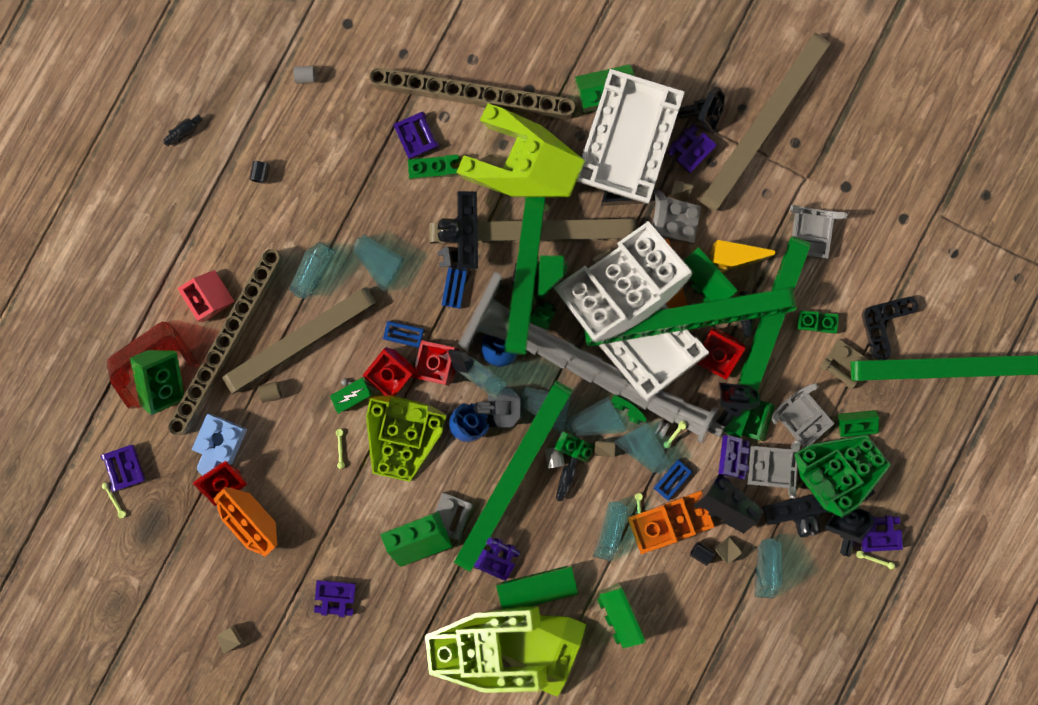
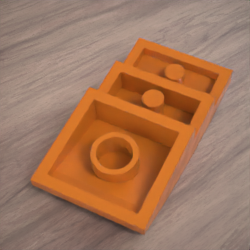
(669, 523)

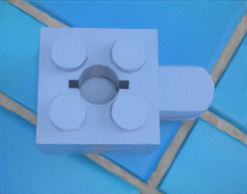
(217, 442)

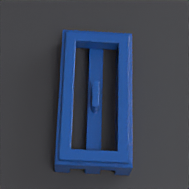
(447, 283)
(388, 330)
(667, 474)

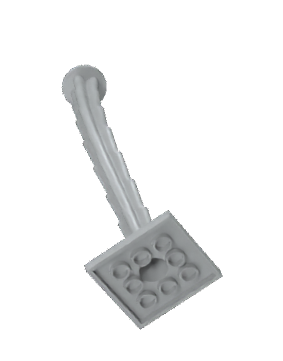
(493, 319)

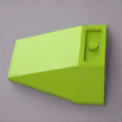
(401, 435)
(549, 645)

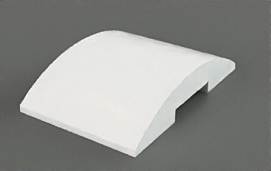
(625, 284)

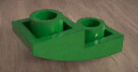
(543, 315)
(818, 322)
(632, 412)
(574, 447)

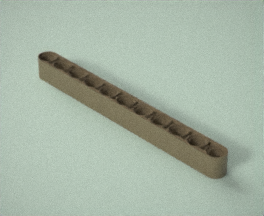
(464, 87)
(764, 122)
(551, 231)
(217, 347)

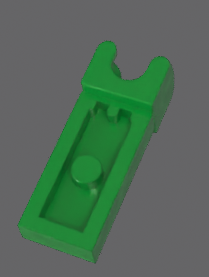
(433, 167)

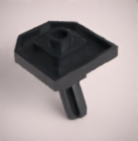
(706, 110)
(736, 399)
(503, 411)
(851, 528)

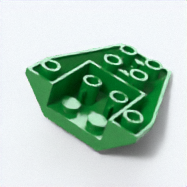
(841, 471)

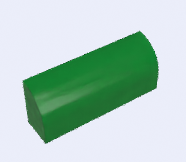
(537, 588)

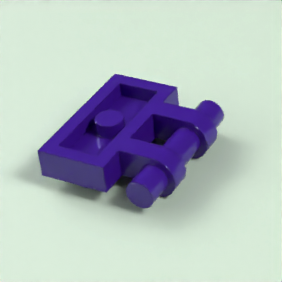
(695, 153)
(734, 457)
(883, 540)
(496, 565)
(335, 592)

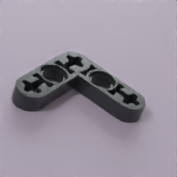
(881, 316)

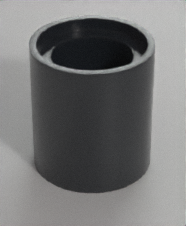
(259, 172)
(702, 553)

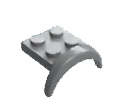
(675, 218)
(816, 228)
(803, 416)
(774, 467)

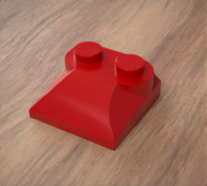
(723, 353)
(434, 363)
(389, 372)
(218, 478)

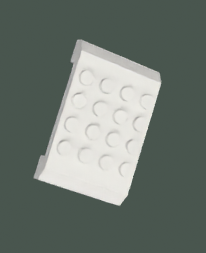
(629, 136)
(655, 360)

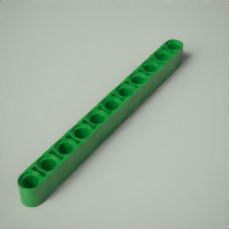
(525, 275)
(707, 315)
(769, 328)
(944, 368)
(513, 475)

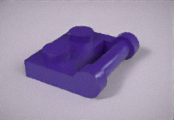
(410, 139)
(128, 465)

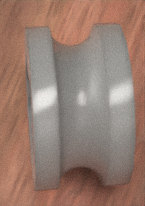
(661, 428)

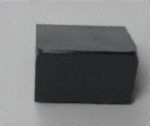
(460, 360)

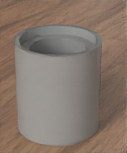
(304, 74)
(554, 458)

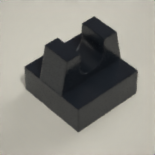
(450, 257)

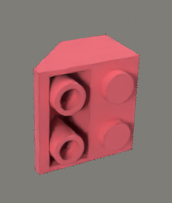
(206, 295)

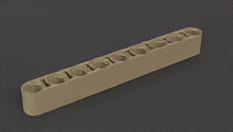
(299, 340)

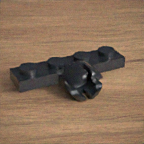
(463, 230)
(801, 511)

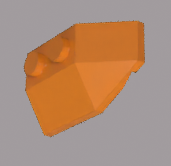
(247, 520)

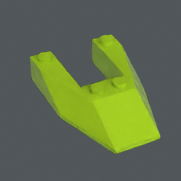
(536, 165)
(471, 652)

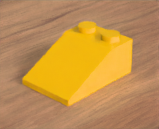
(733, 255)

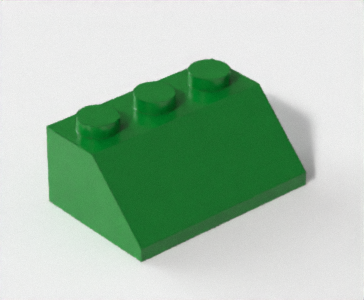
(592, 85)
(551, 272)
(707, 278)
(157, 380)
(416, 539)
(620, 616)

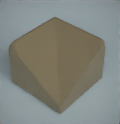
(680, 191)
(604, 449)
(727, 550)
(229, 639)

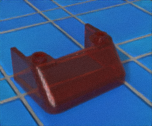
(161, 337)

